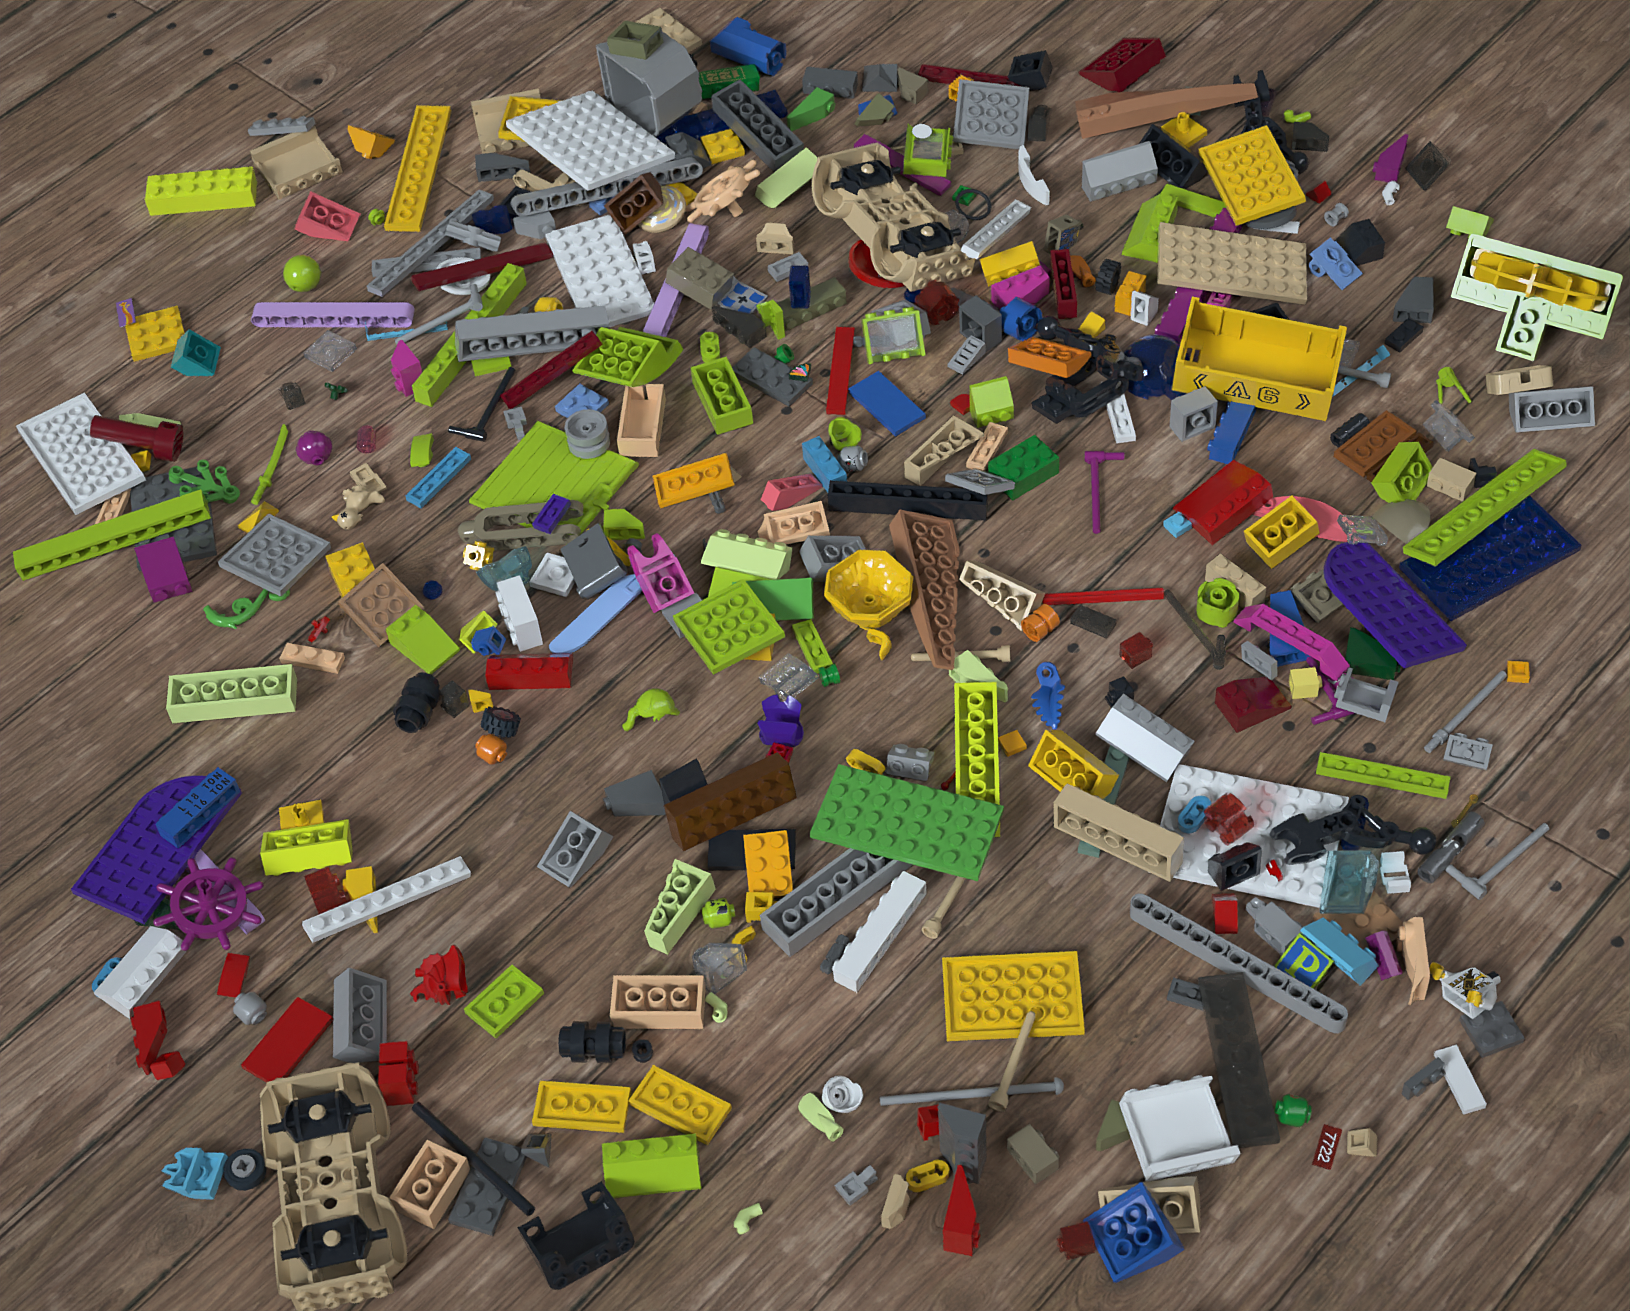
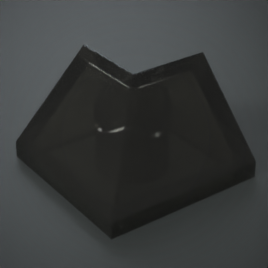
(1428, 165)

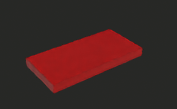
(287, 1041)

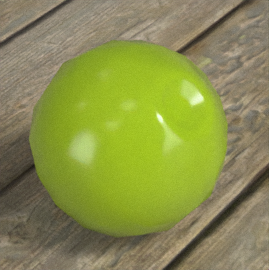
(302, 273)

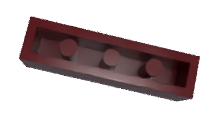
(1063, 283)

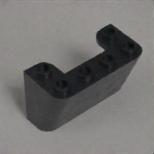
(580, 1242)

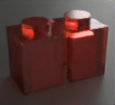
(324, 890)

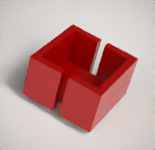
(398, 1075)

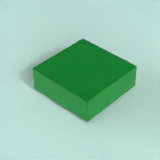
(965, 199)

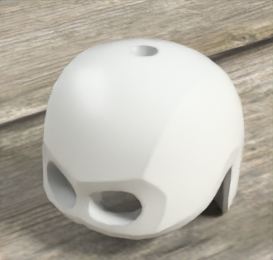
(849, 1094)

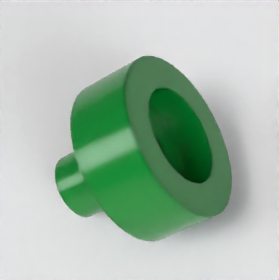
(784, 354)

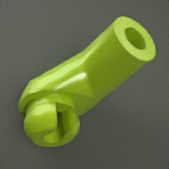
(1291, 118)

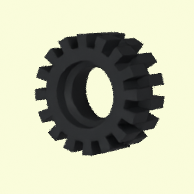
(1108, 276)

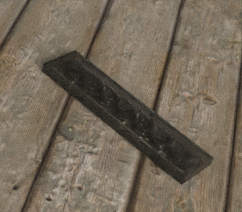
(1238, 1060)

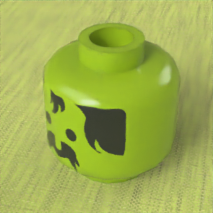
(718, 913)

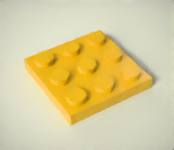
(155, 333)

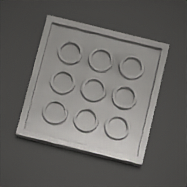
(991, 114)
(274, 554)

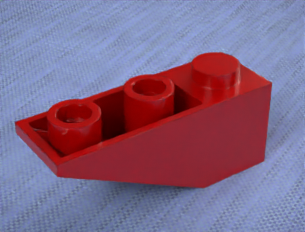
(151, 1029)

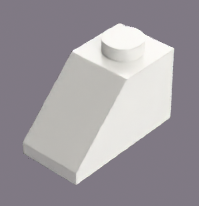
(1143, 307)

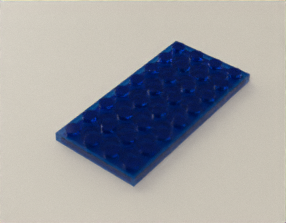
(1494, 560)

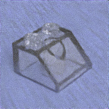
(719, 964)

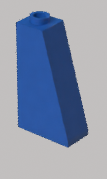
(1282, 651)

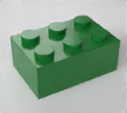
(1026, 465)

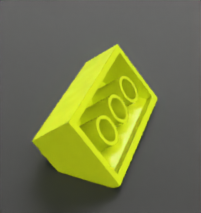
(306, 847)

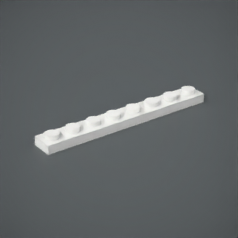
(995, 229)
(386, 899)

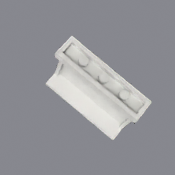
(1177, 1128)

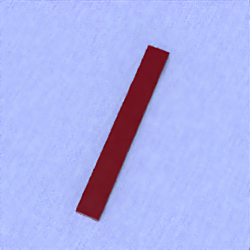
(481, 266)

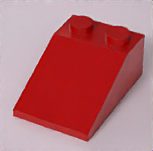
(960, 1224)

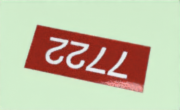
(1327, 1147)

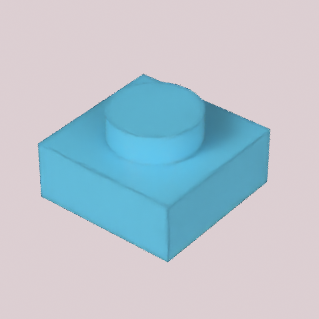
(1177, 524)

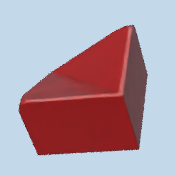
(167, 1065)

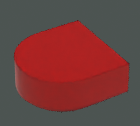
(961, 403)

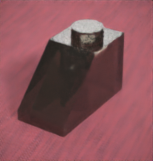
(1309, 137)

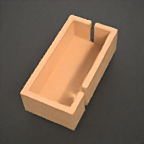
(641, 421)

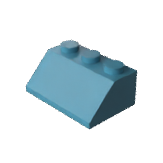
(1341, 949)

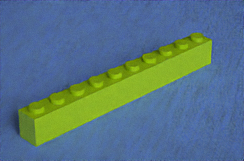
(445, 364)
(111, 535)

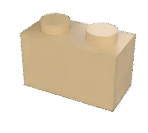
(1451, 479)

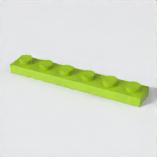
(1383, 775)

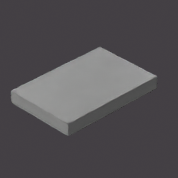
(979, 481)

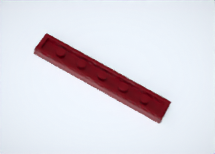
(948, 75)
(551, 370)

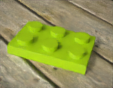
(503, 1001)

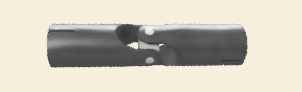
(1442, 857)

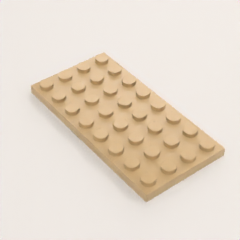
(1232, 263)

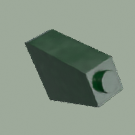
(1369, 657)

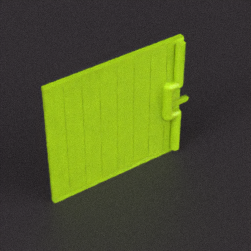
(545, 467)

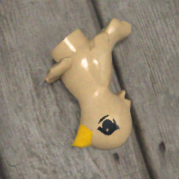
(356, 502)

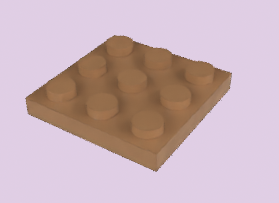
(378, 603)
(1375, 919)

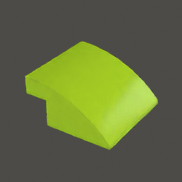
(629, 357)

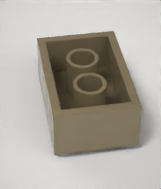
(699, 278)

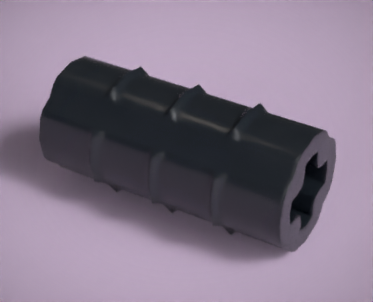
(1349, 429)

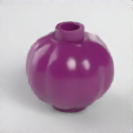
(314, 447)

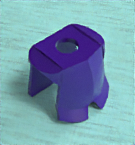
(781, 722)

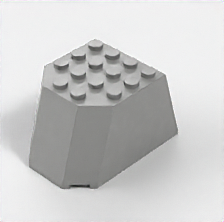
(651, 90)

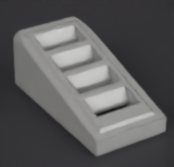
(971, 345)

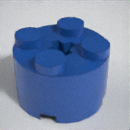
(1020, 319)

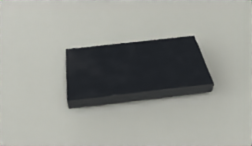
(728, 849)

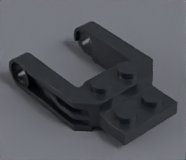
(1065, 400)

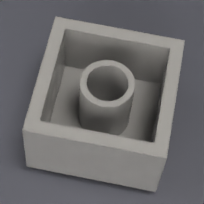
(1193, 413)

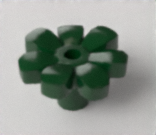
(335, 390)

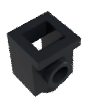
(1117, 689)

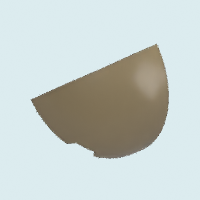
(1404, 518)

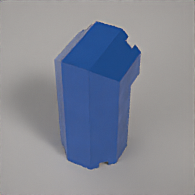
(748, 47)

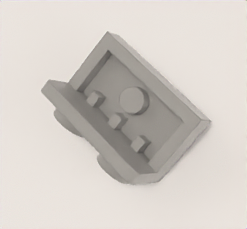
(909, 762)

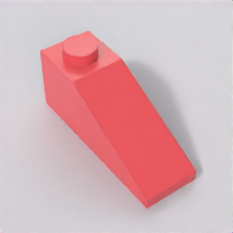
(787, 491)

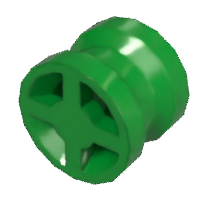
(829, 675)

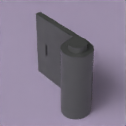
(593, 562)

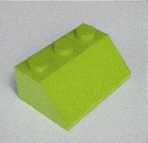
(1403, 473)

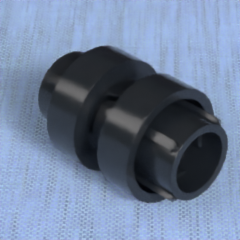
(415, 705)
(602, 1042)

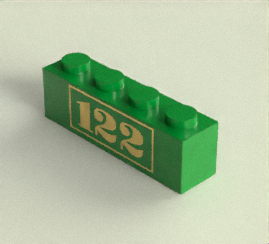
(716, 80)

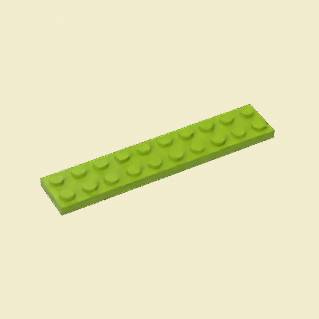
(1484, 507)

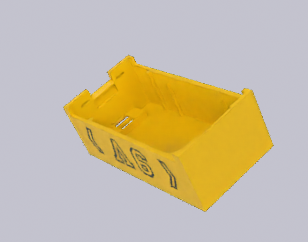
(1259, 360)

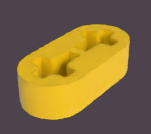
(863, 761)
(927, 1175)

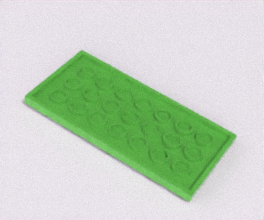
(907, 822)

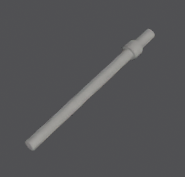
(1441, 735)

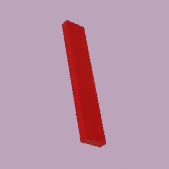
(840, 371)

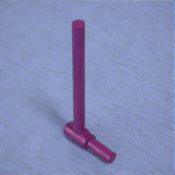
(1096, 458)
(1335, 712)

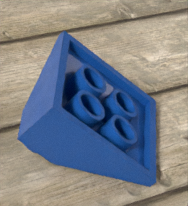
(1133, 1234)

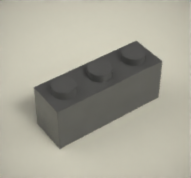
(838, 82)

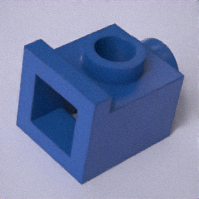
(484, 644)

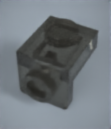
(292, 395)

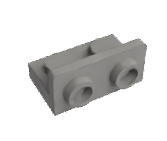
(1468, 751)

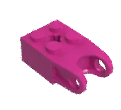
(660, 568)

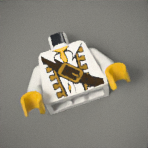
(1467, 990)

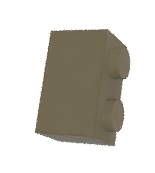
(1033, 1153)

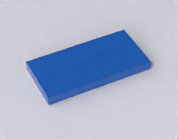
(887, 403)

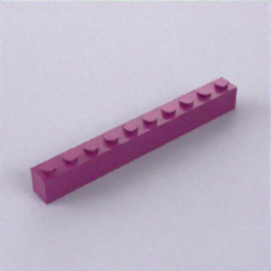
(1175, 318)

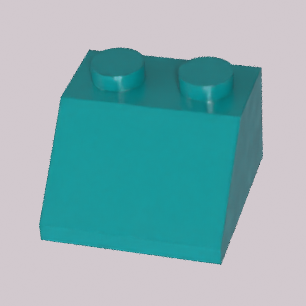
(195, 355)

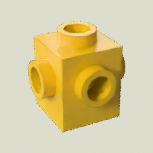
(478, 555)

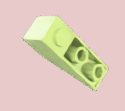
(970, 670)

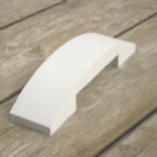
(1035, 188)

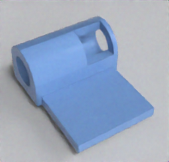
(1335, 262)

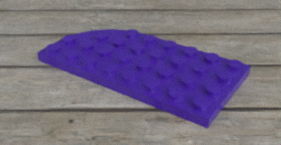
(1388, 606)
(138, 858)

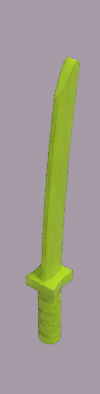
(265, 480)

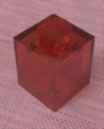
(1136, 650)
(1076, 1241)

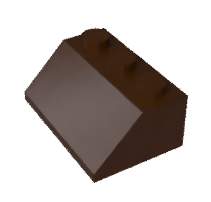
(635, 202)

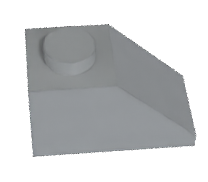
(535, 225)

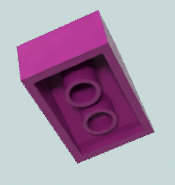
(163, 569)

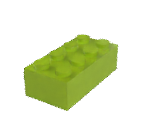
(721, 395)

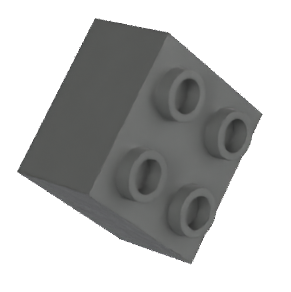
(980, 321)

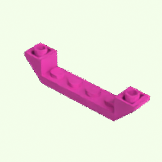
(1307, 641)

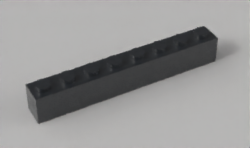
(890, 498)

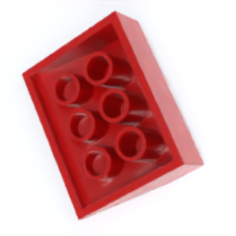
(1225, 500)

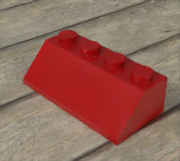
(529, 671)

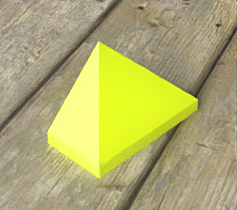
(479, 622)

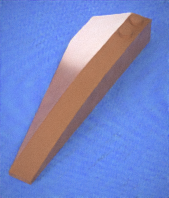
(930, 553)

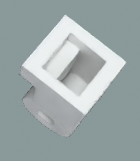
(644, 257)

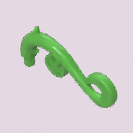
(242, 603)

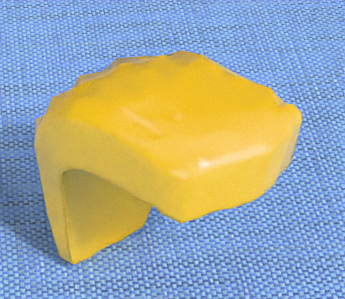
(880, 638)
(744, 936)

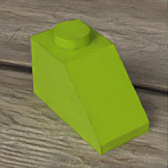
(622, 525)

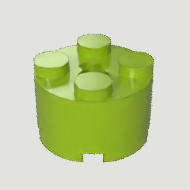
(1217, 602)

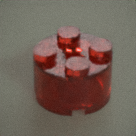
(938, 302)
(1228, 818)

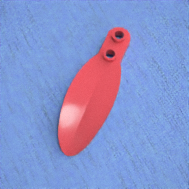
(1321, 512)

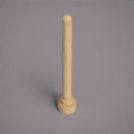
(1001, 653)
(933, 926)
(998, 1100)

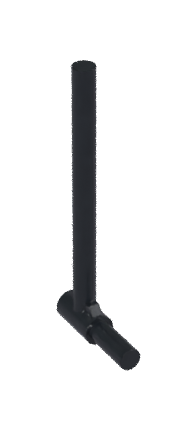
(478, 432)

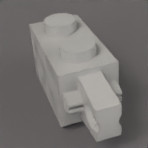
(1273, 924)

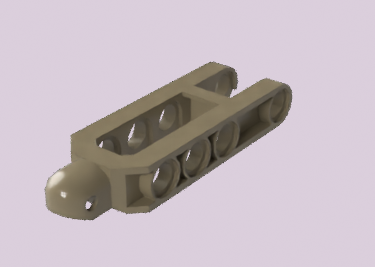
(477, 528)

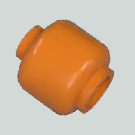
(491, 749)

